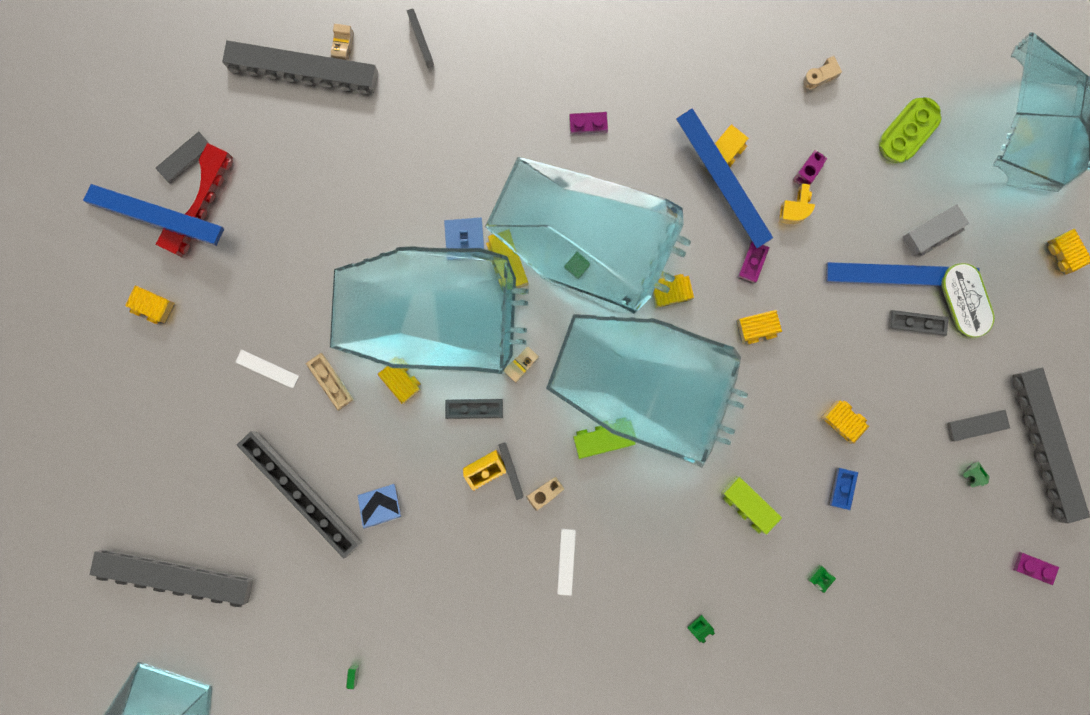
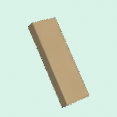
(330, 381)

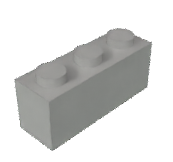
(936, 230)

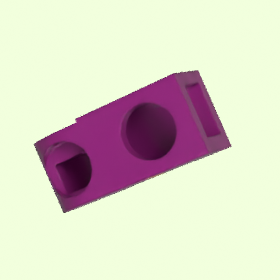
(810, 168)

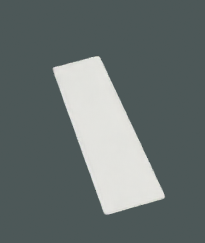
(267, 369)
(566, 562)

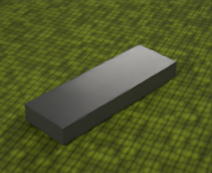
(420, 38)
(182, 157)
(918, 323)
(473, 408)
(978, 425)
(511, 471)

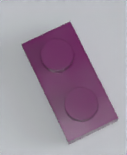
(588, 122)
(753, 262)
(1036, 568)

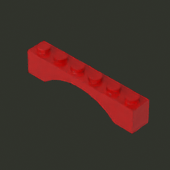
(213, 165)

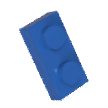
(843, 488)

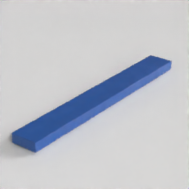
(724, 178)
(154, 214)
(885, 274)

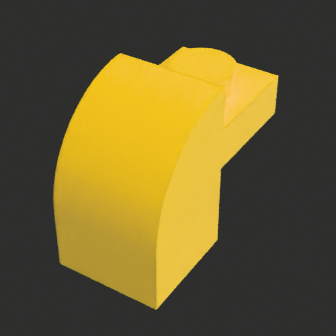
(796, 212)

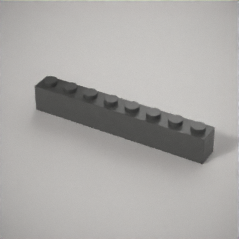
(300, 66)
(1051, 446)
(299, 494)
(171, 577)

